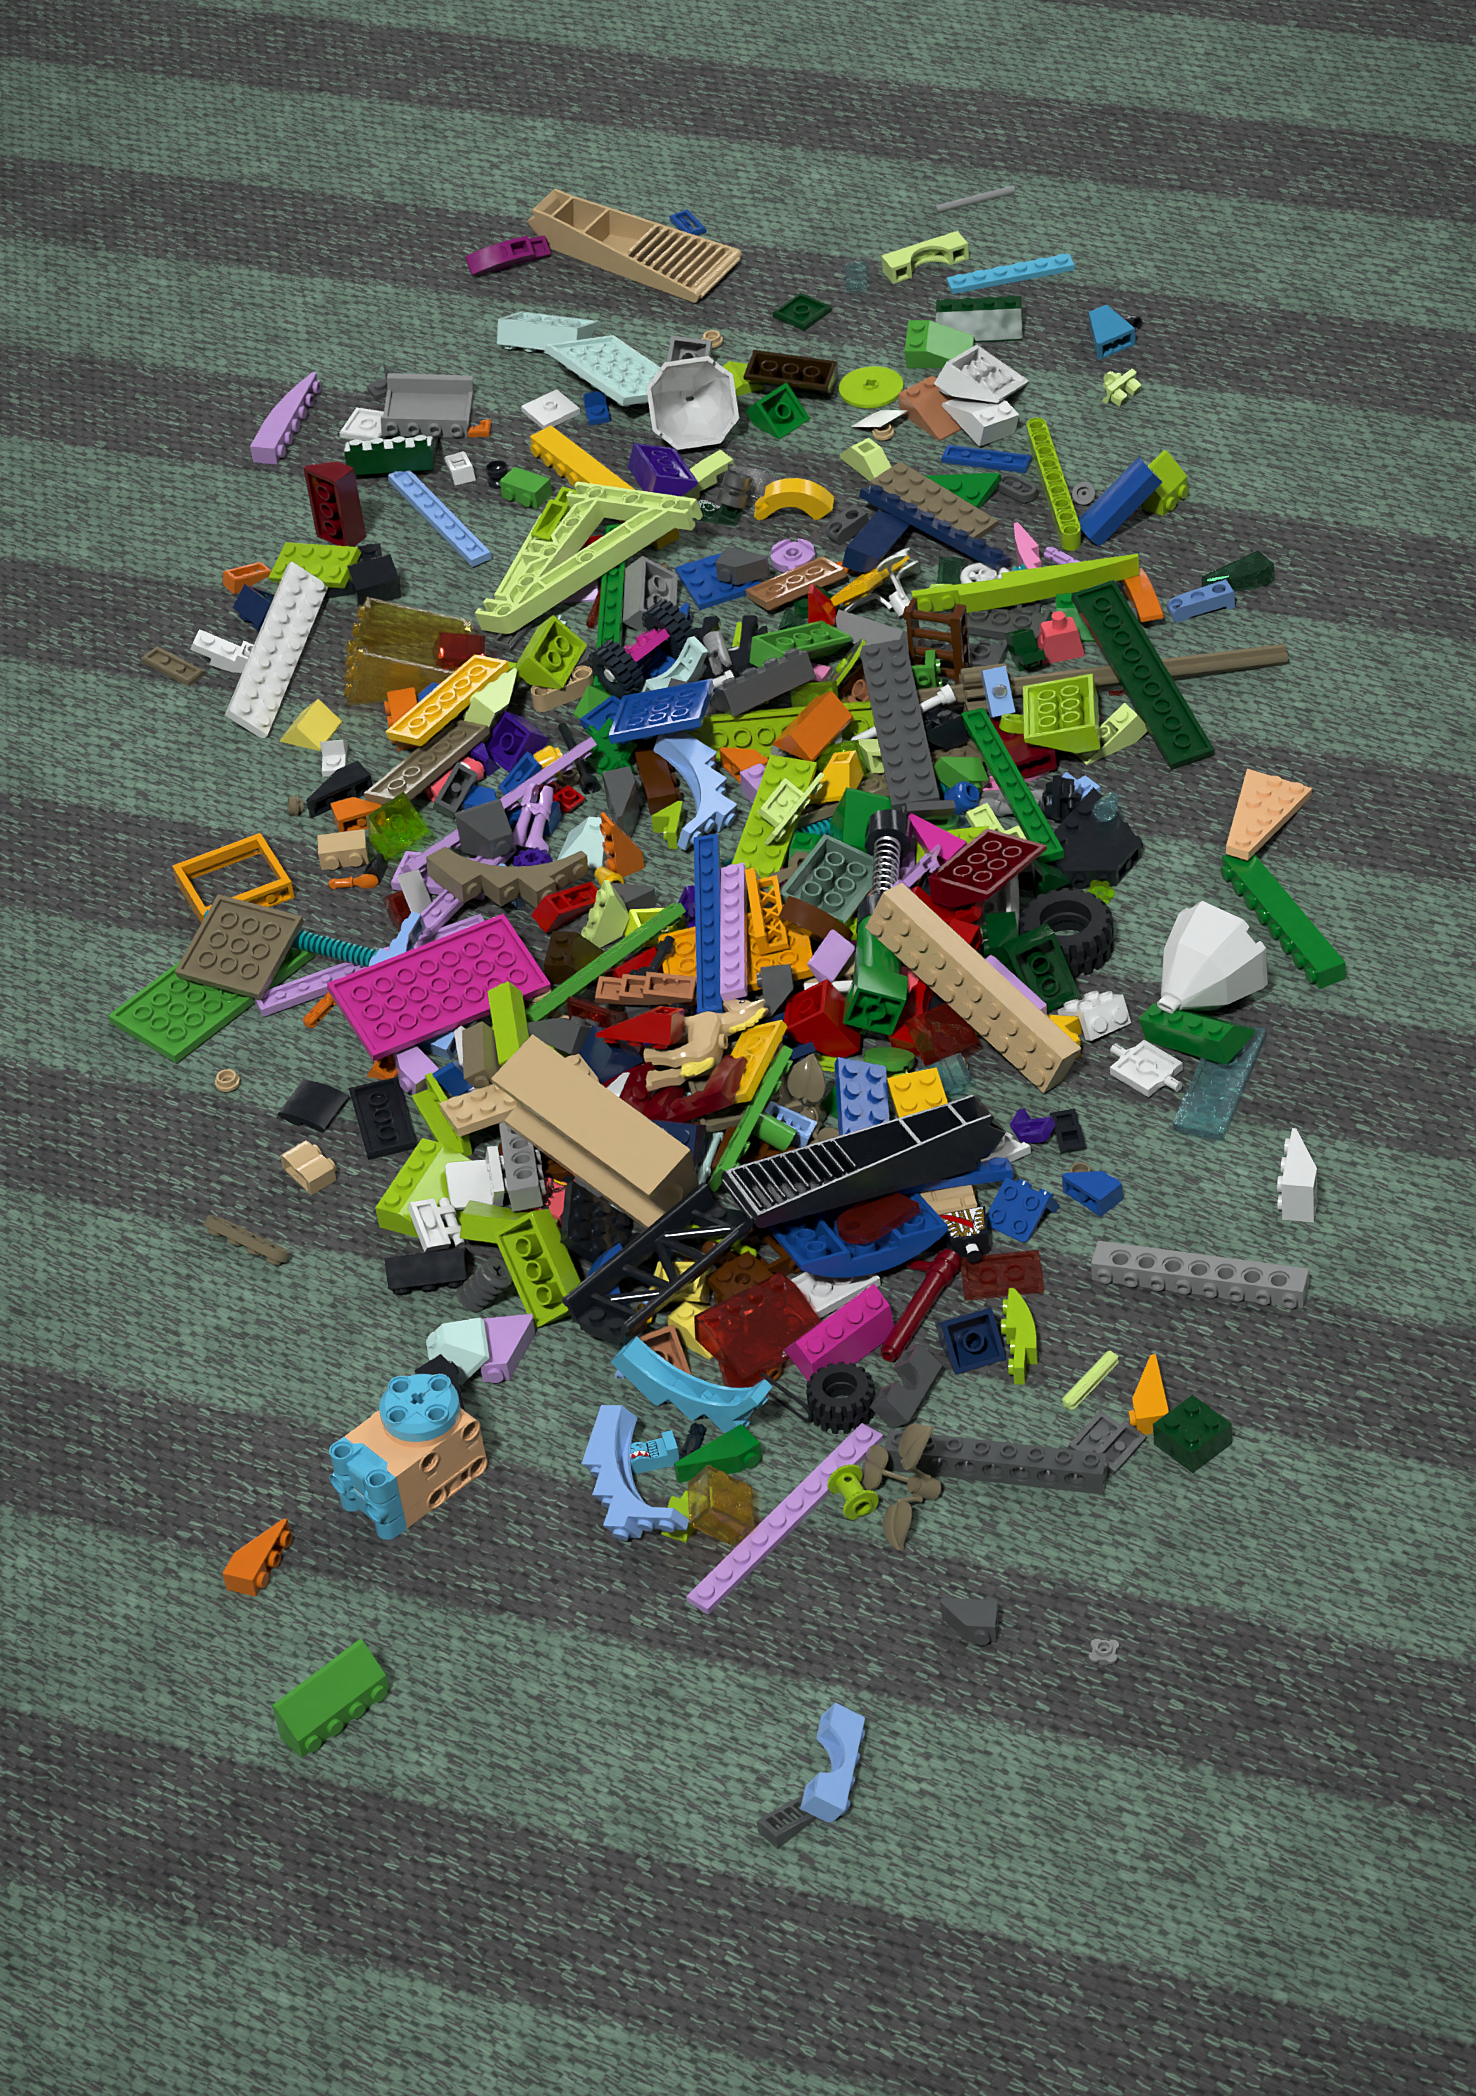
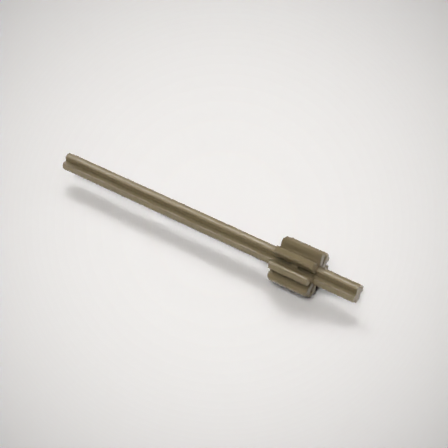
(971, 692)

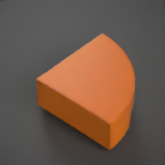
(480, 430)

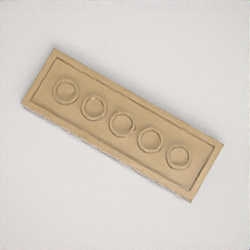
(488, 1105)

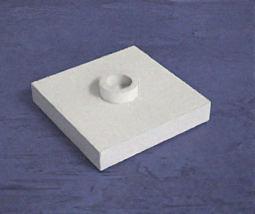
(550, 409)

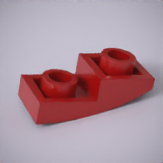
(567, 796)

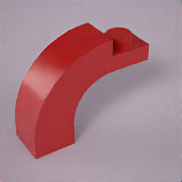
(967, 913)

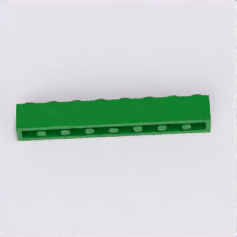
(1284, 920)

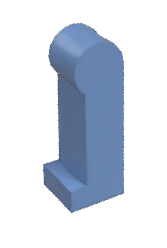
(1201, 601)

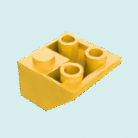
(840, 772)

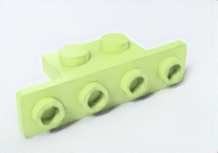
(783, 803)

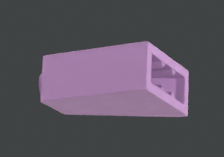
(507, 1343)

